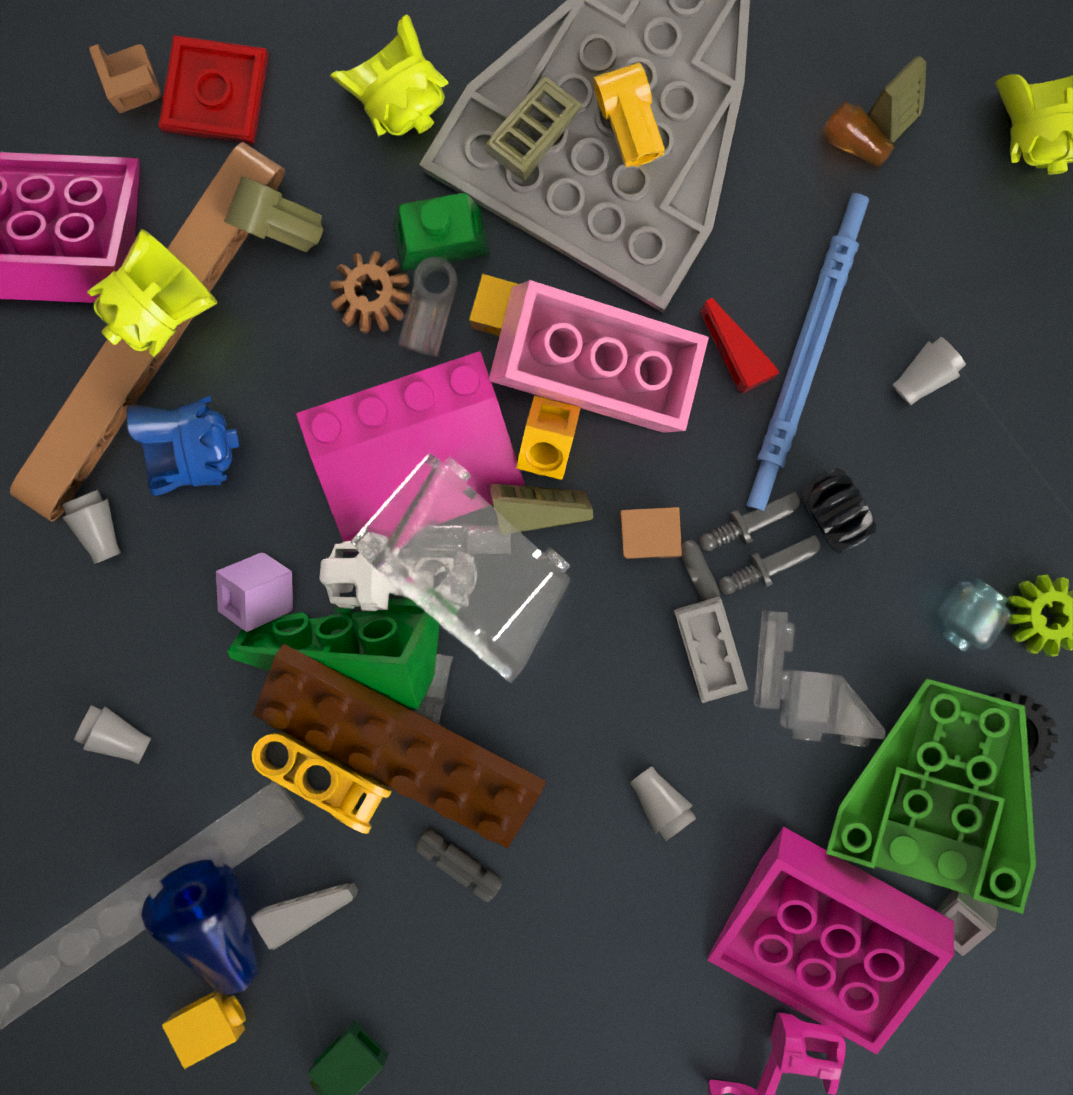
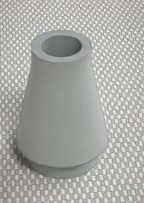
(931, 369)
(92, 525)
(111, 735)
(663, 805)

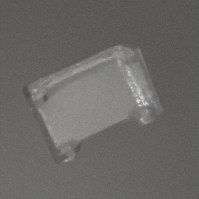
(465, 564)

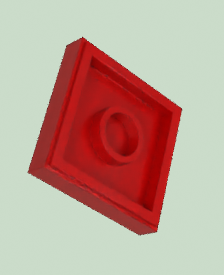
(213, 90)

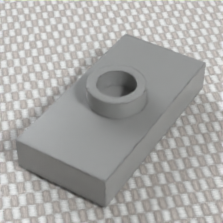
(710, 649)

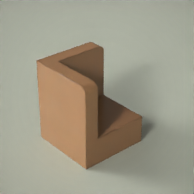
(126, 77)
(651, 533)

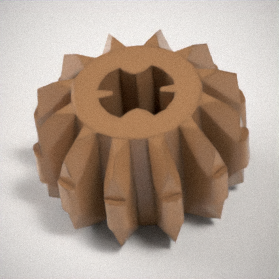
(359, 306)

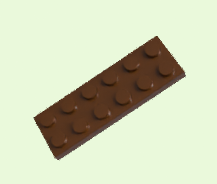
(397, 746)

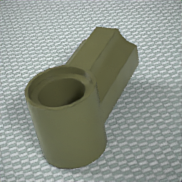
(266, 213)

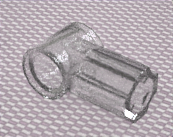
(428, 311)

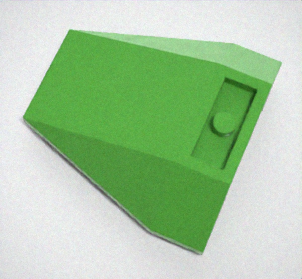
(947, 798)

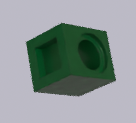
(347, 1063)

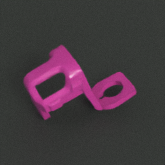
(789, 1044)

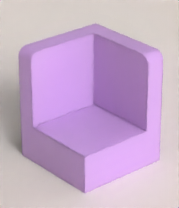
(254, 591)

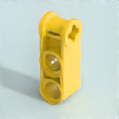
(345, 787)

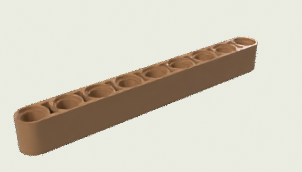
(121, 373)

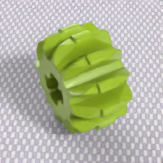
(1033, 624)

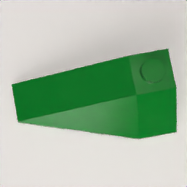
(380, 649)

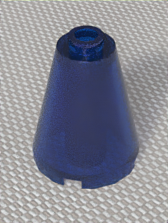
(204, 924)

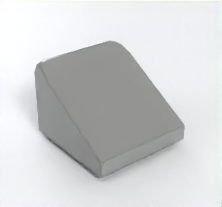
(971, 919)

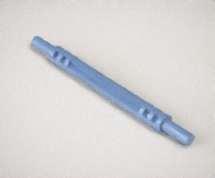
(808, 352)

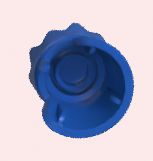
(182, 444)

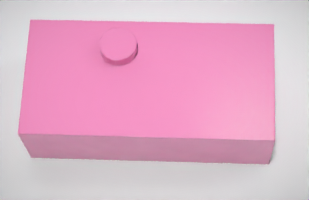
(598, 357)

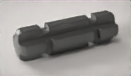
(458, 865)

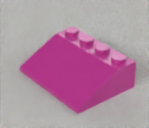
(64, 223)
(381, 434)
(833, 941)

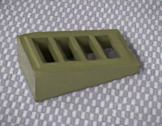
(901, 100)
(512, 159)
(539, 507)

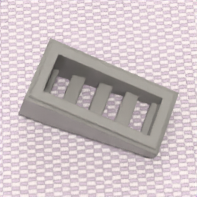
(291, 917)

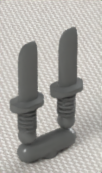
(762, 568)

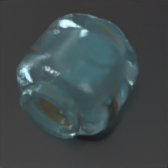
(974, 615)

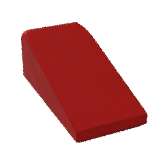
(741, 356)

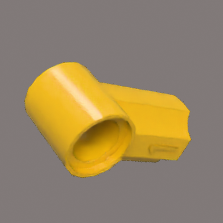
(626, 102)

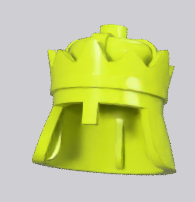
(397, 85)
(1040, 121)
(149, 296)

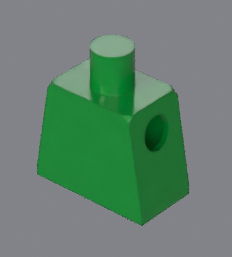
(439, 228)

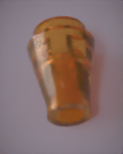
(857, 134)

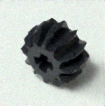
(838, 510)

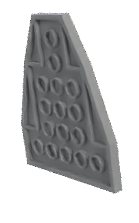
(616, 220)

